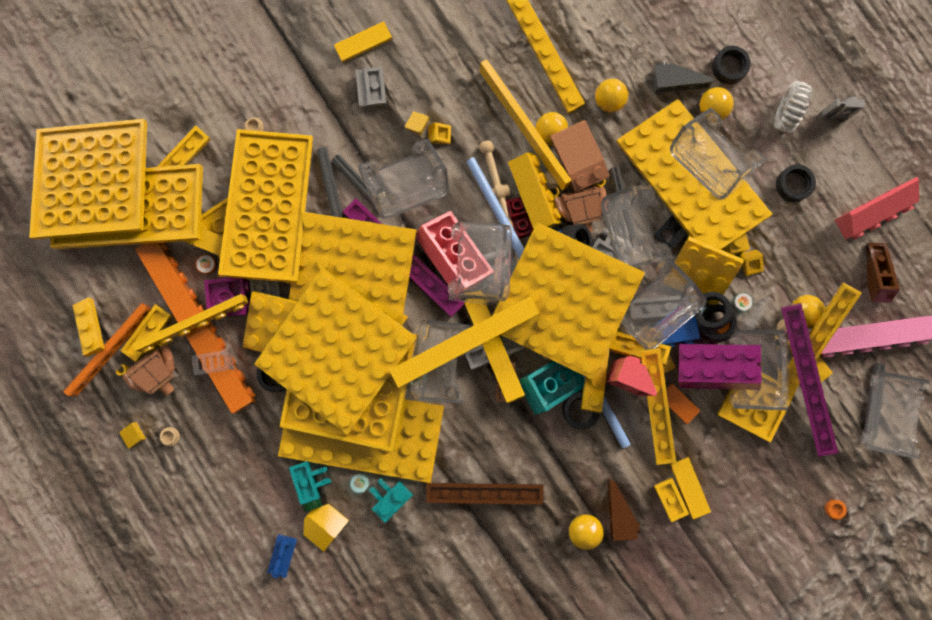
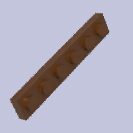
(484, 493)

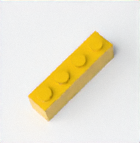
(534, 190)

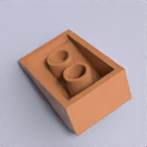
(579, 156)

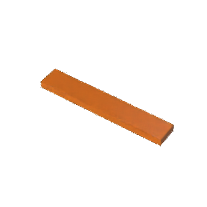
(111, 348)

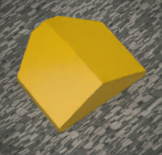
(323, 525)

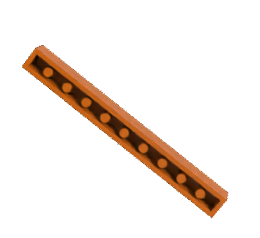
(204, 340)

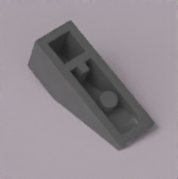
(677, 78)

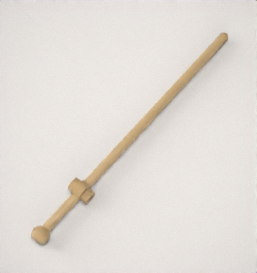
(500, 191)

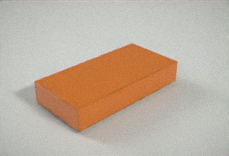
(681, 404)

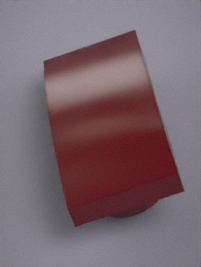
(519, 217)

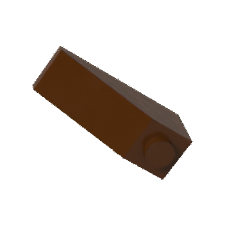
(880, 273)
(622, 521)

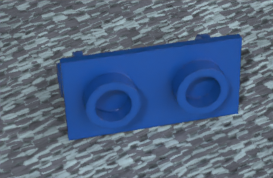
(282, 556)

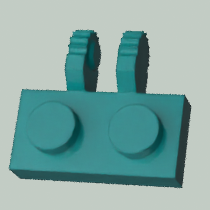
(305, 483)
(391, 501)

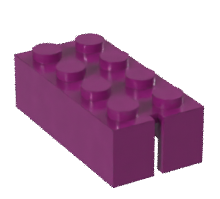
(720, 366)

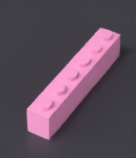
(881, 335)

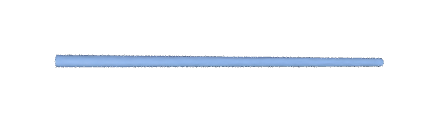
(518, 248)

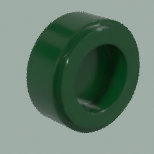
(312, 505)

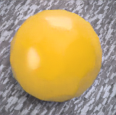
(611, 95)
(719, 100)
(550, 124)
(812, 308)
(586, 532)

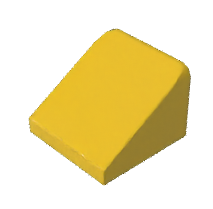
(417, 123)
(439, 133)
(752, 262)
(132, 435)

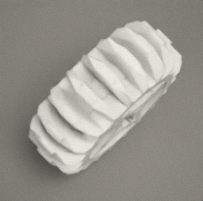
(793, 106)

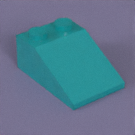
(550, 386)

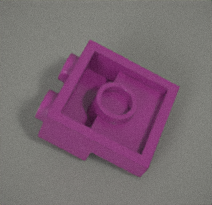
(224, 289)

